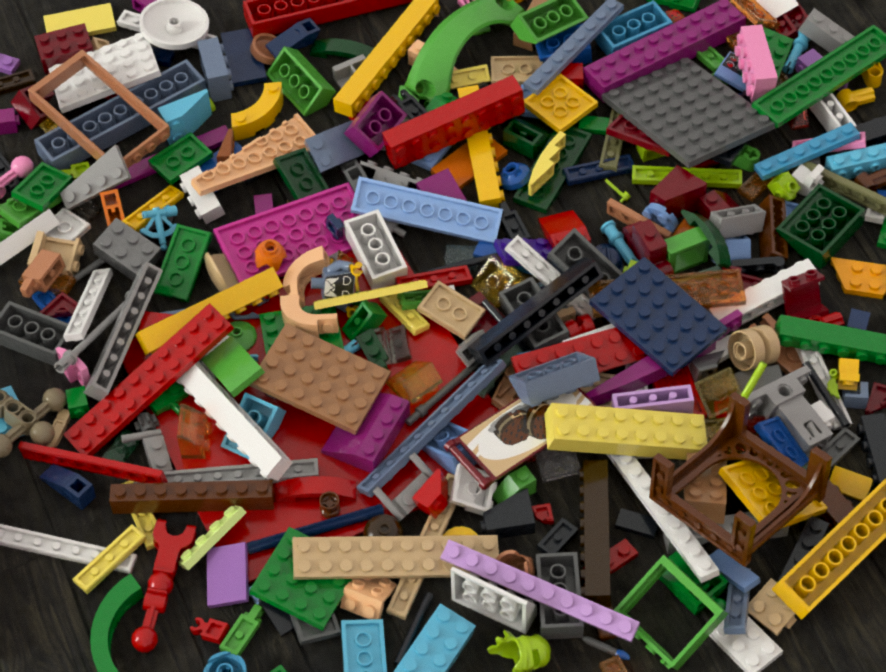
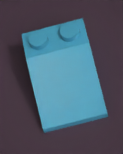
(186, 114)
(263, 413)

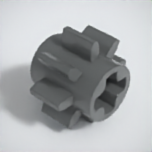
(146, 422)

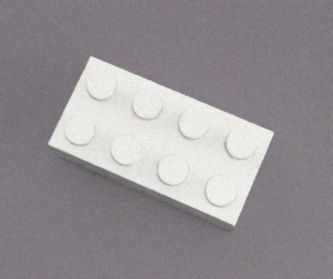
(375, 249)

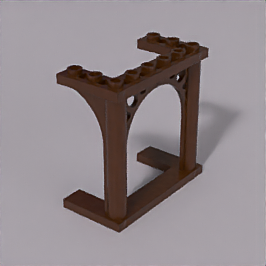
(745, 535)

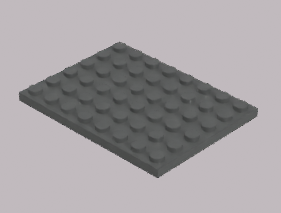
(688, 112)

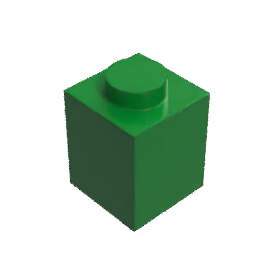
(77, 402)

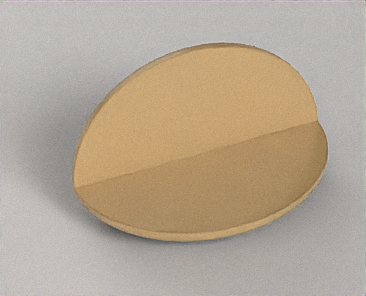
(219, 271)

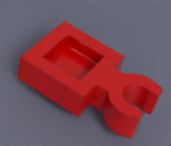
(212, 631)

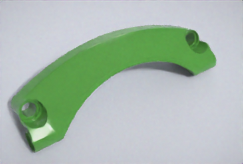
(435, 62)

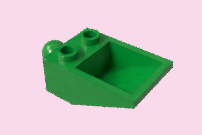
(692, 603)

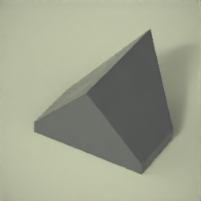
(705, 365)

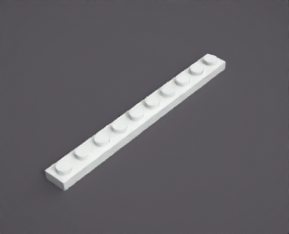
(673, 528)

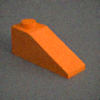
(112, 206)

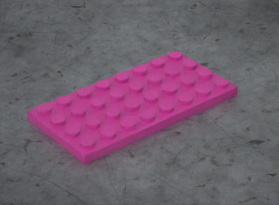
(295, 224)

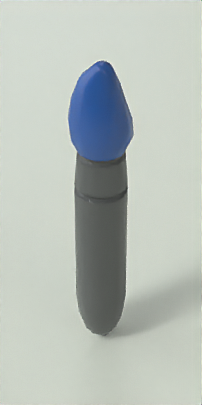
(605, 647)

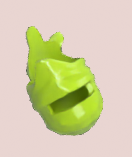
(526, 651)

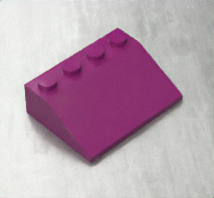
(374, 436)

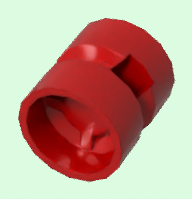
(580, 325)

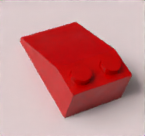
(559, 225)

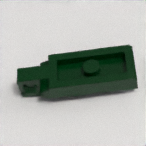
(373, 348)

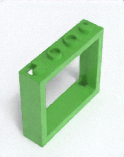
(645, 584)

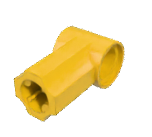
(852, 99)

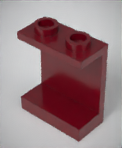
(802, 295)

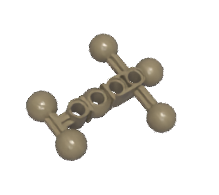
(27, 421)

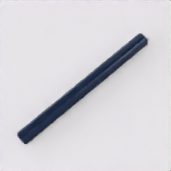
(318, 527)

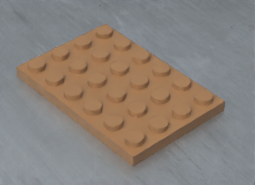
(321, 378)

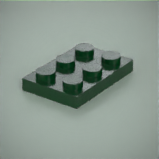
(300, 173)

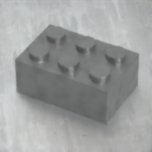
(125, 249)

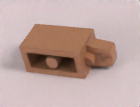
(41, 272)

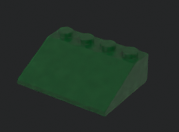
(821, 225)

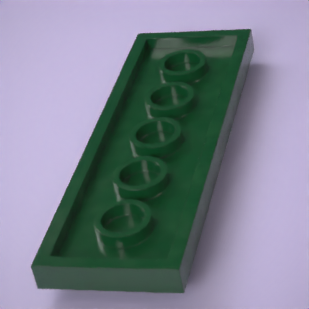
(542, 199)

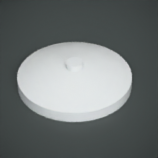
(174, 24)

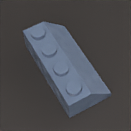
(555, 378)

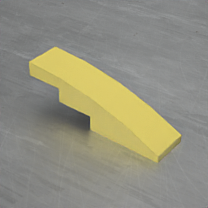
(545, 165)

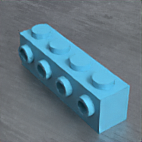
(857, 161)

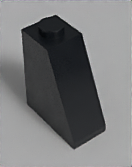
(510, 517)

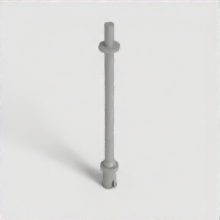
(70, 357)

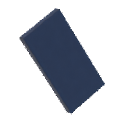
(243, 65)

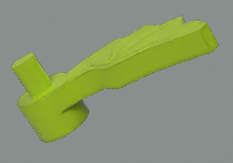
(625, 196)
(832, 385)

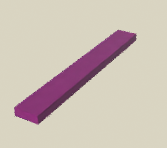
(142, 169)

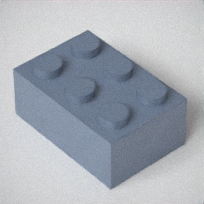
(215, 70)

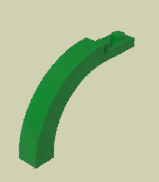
(111, 610)

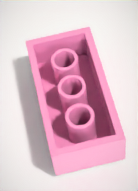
(755, 61)

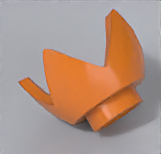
(271, 258)

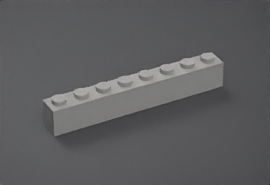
(123, 331)

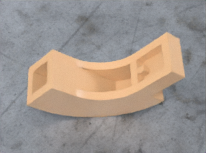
(302, 269)
(310, 323)

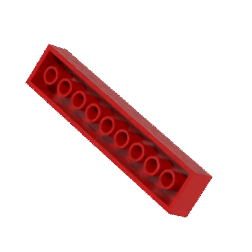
(280, 15)

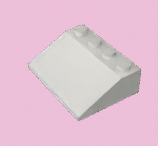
(492, 600)

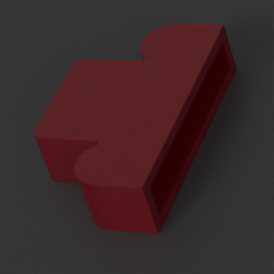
(647, 242)

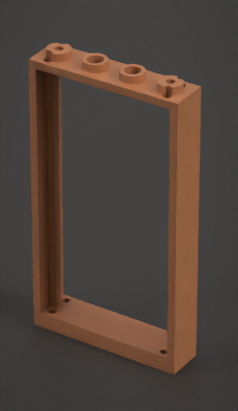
(70, 68)

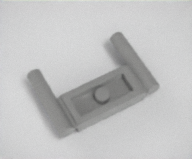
(154, 448)
(403, 502)

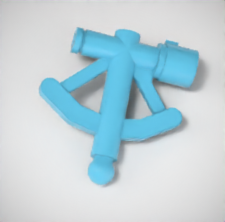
(158, 215)

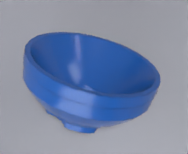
(517, 178)

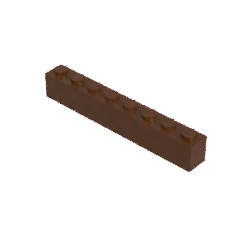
(191, 496)

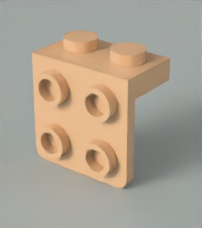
(367, 596)

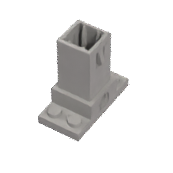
(786, 400)

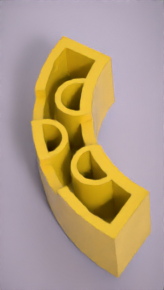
(259, 115)

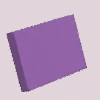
(227, 575)

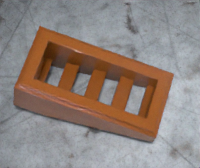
(227, 146)

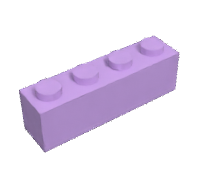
(666, 399)

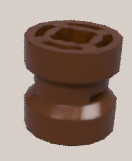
(329, 505)

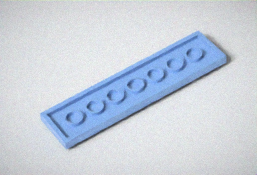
(427, 210)

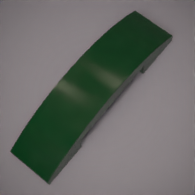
(339, 47)
(719, 251)

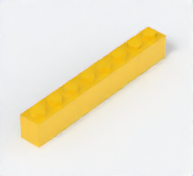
(482, 161)
(225, 302)

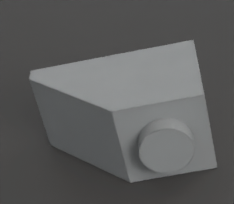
(463, 351)

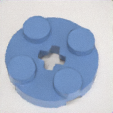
(658, 214)

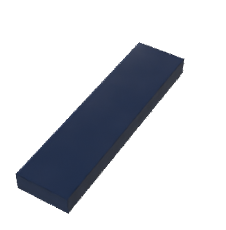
(591, 171)

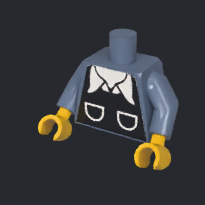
(338, 280)

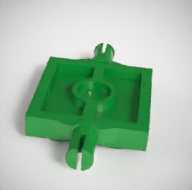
(169, 399)

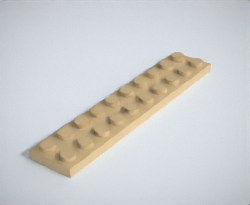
(381, 556)

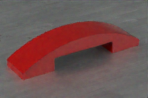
(314, 487)

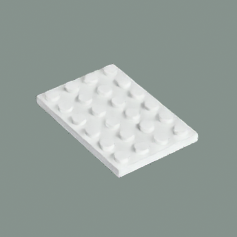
(127, 60)

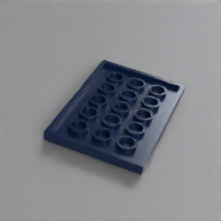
(658, 316)

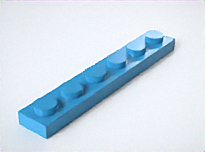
(806, 151)

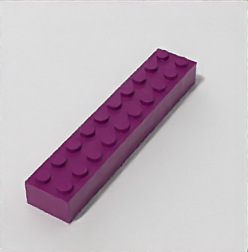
(664, 47)

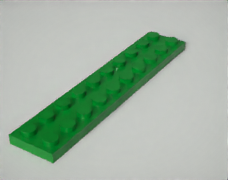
(823, 77)

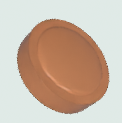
(259, 50)

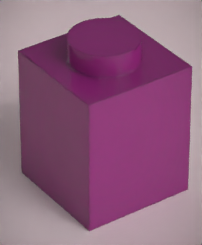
(9, 121)

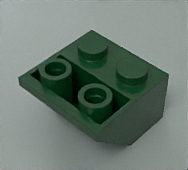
(525, 137)

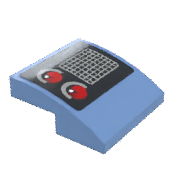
(730, 73)

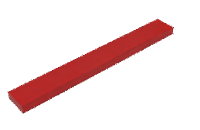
(91, 463)

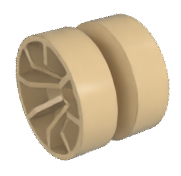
(753, 345)

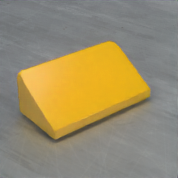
(851, 483)

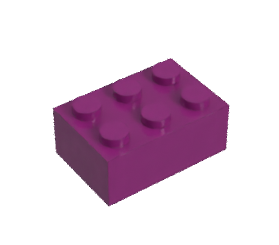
(373, 119)

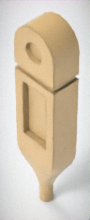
(60, 425)

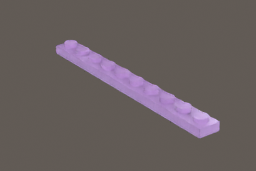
(540, 591)

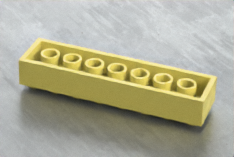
(623, 431)

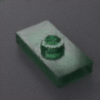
(120, 451)

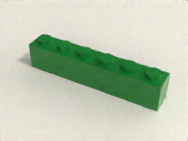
(831, 339)

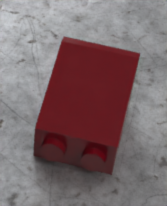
(678, 192)

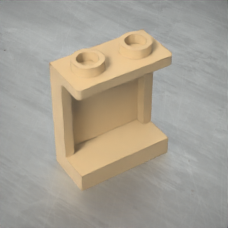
(69, 251)

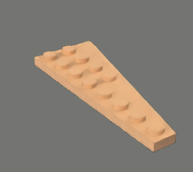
(255, 156)

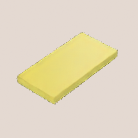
(97, 19)

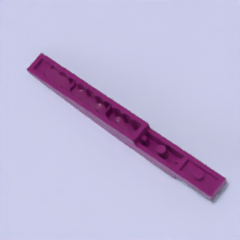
(648, 371)

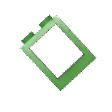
(683, 242)

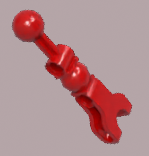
(161, 581)

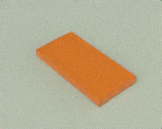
(460, 163)

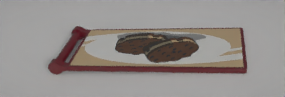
(508, 437)

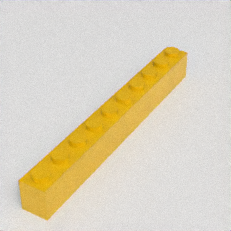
(385, 57)

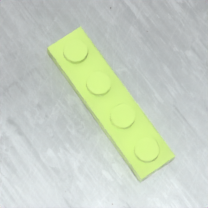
(207, 541)

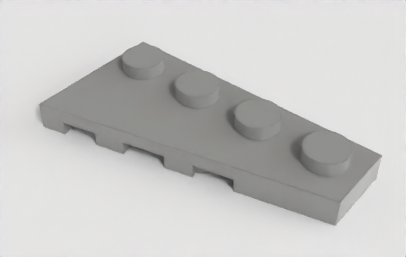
(100, 177)

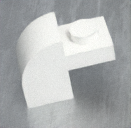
(808, 179)

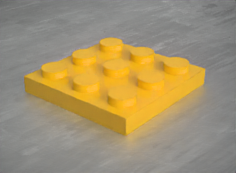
(561, 104)

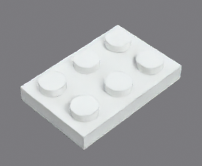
(749, 650)

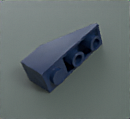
(296, 37)
(69, 485)

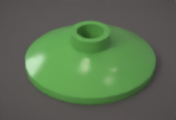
(247, 334)

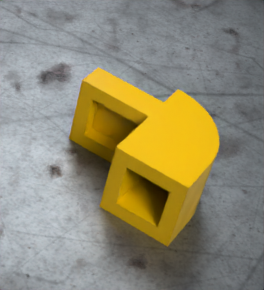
(848, 374)

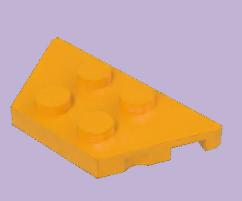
(860, 277)

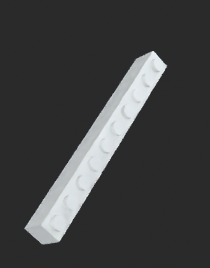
(235, 421)

